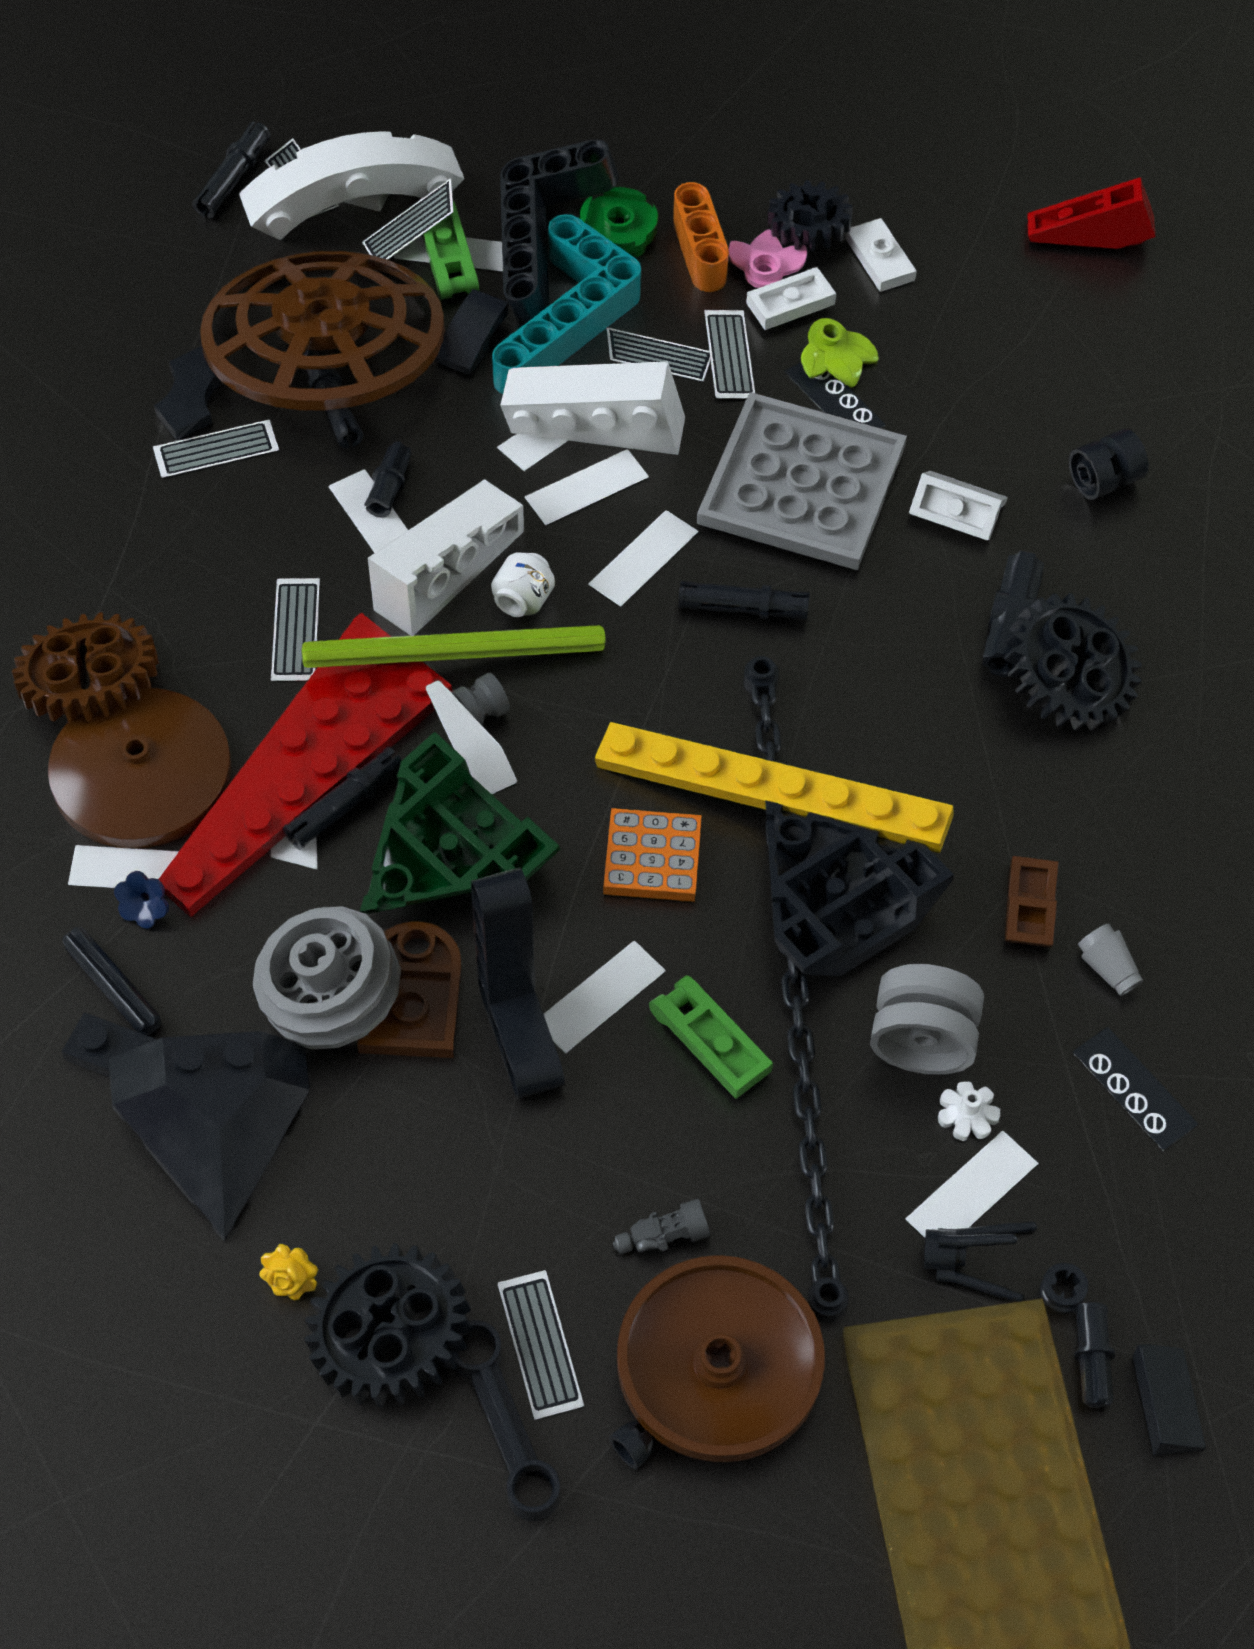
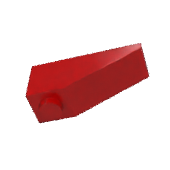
(1098, 219)

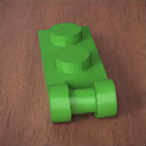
(450, 254)
(712, 1036)

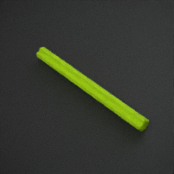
(452, 646)

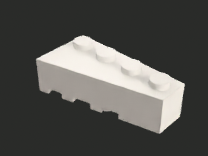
(442, 555)

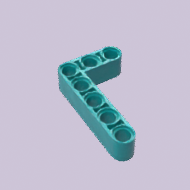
(605, 292)

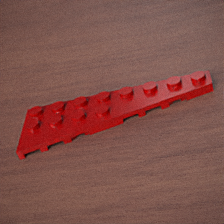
(328, 729)

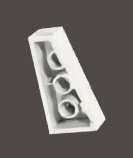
(597, 404)

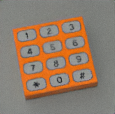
(652, 855)

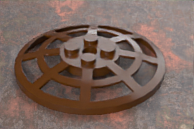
(341, 321)

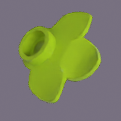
(839, 355)

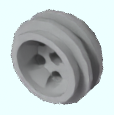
(314, 960)

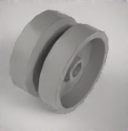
(927, 1019)

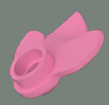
(766, 259)

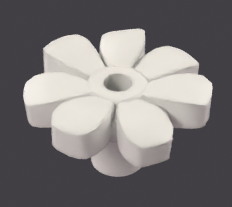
(968, 1111)

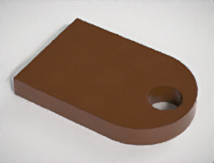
(428, 997)

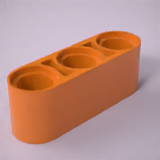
(700, 237)

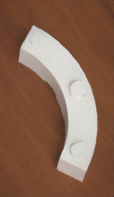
(344, 171)

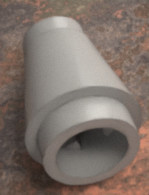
(1110, 958)

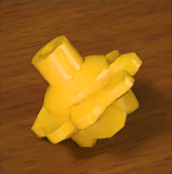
(288, 1272)

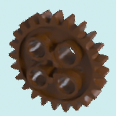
(54, 671)

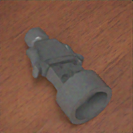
(658, 1231)

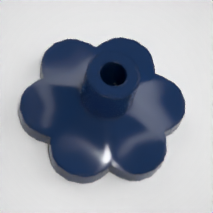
(141, 899)

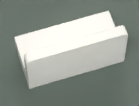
(957, 504)

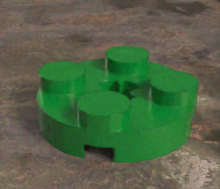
(626, 203)

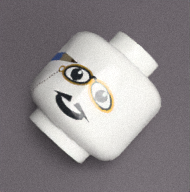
(522, 584)

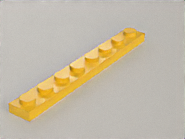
(754, 780)

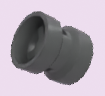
(484, 698)

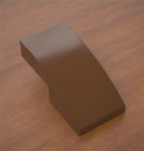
(1031, 901)

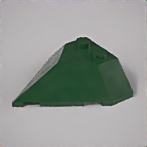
(446, 833)

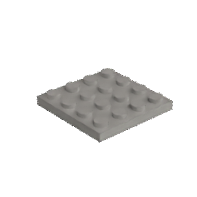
(802, 480)

